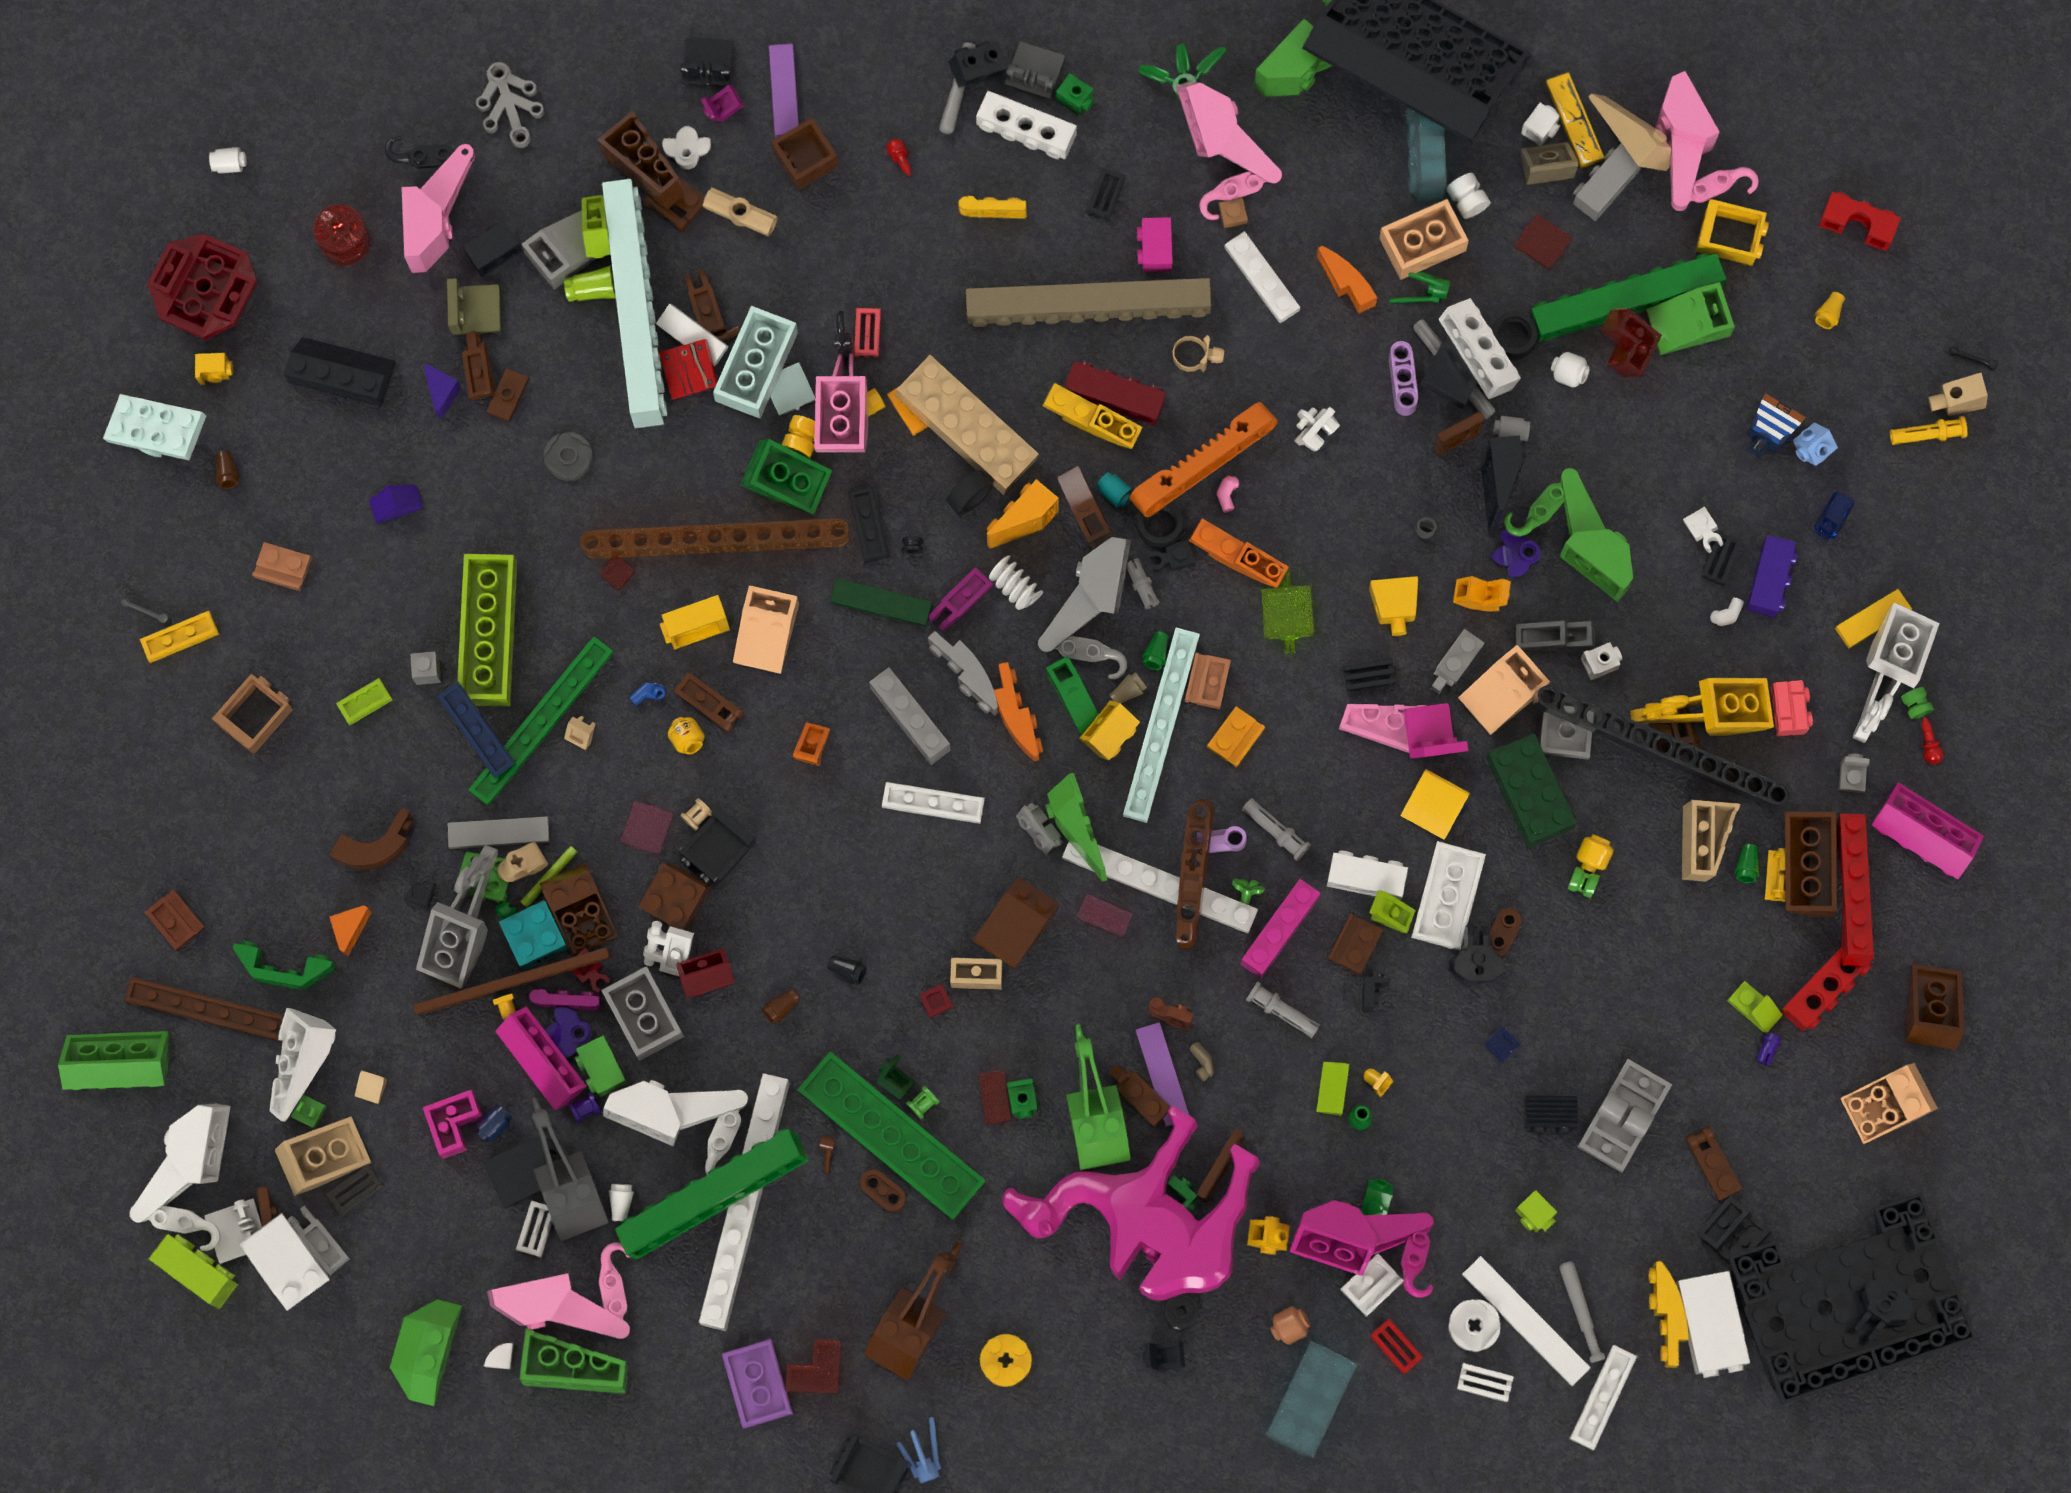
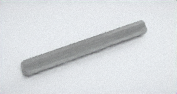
(1433, 344)

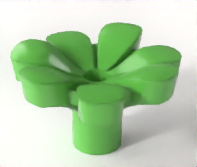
(1247, 889)

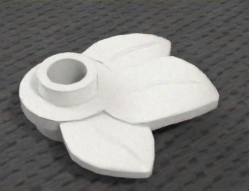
(688, 145)

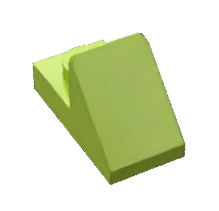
(1391, 912)
(1755, 1007)

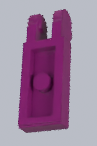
(962, 598)
(564, 999)

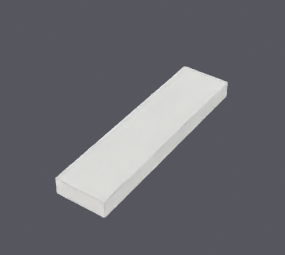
(933, 802)
(1603, 1397)

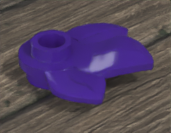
(1512, 554)
(564, 1031)

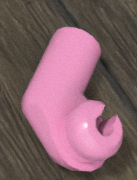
(1224, 491)

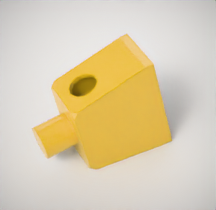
(1395, 602)

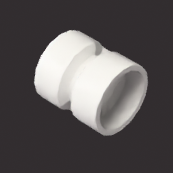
(1467, 194)

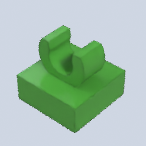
(308, 1111)

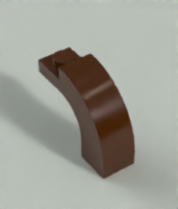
(377, 853)

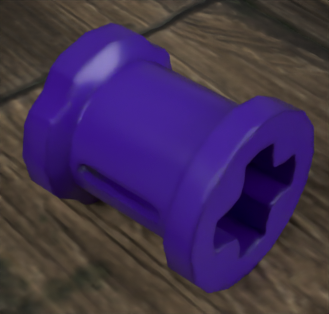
(584, 1107)

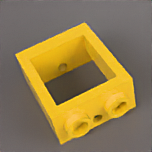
(1738, 213)
(694, 622)

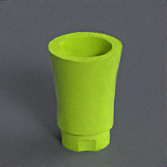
(591, 285)

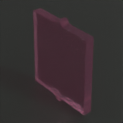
(646, 827)

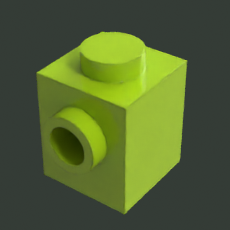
(1536, 1213)

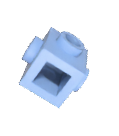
(1814, 444)

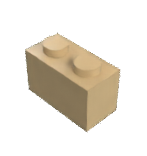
(976, 973)

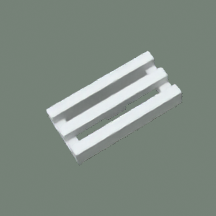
(530, 1250)
(1509, 1379)

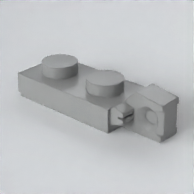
(1456, 660)

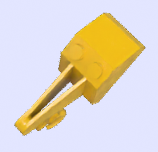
(1728, 705)

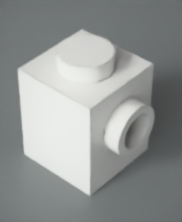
(1541, 124)

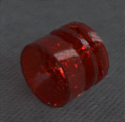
(342, 247)

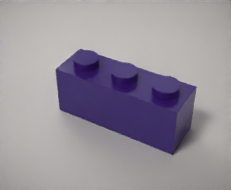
(1772, 576)

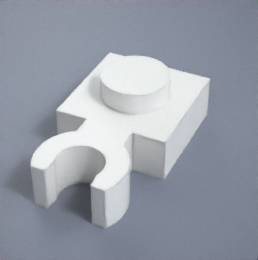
(1702, 527)

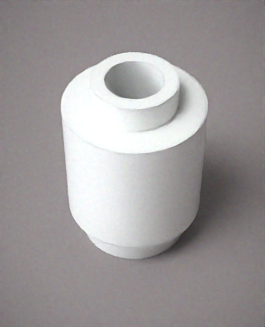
(227, 160)

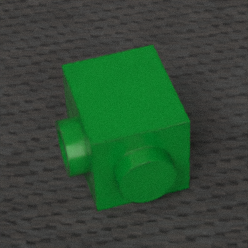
(1075, 95)

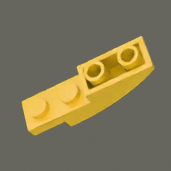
(1092, 418)
(1668, 1303)

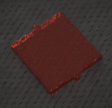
(1543, 241)

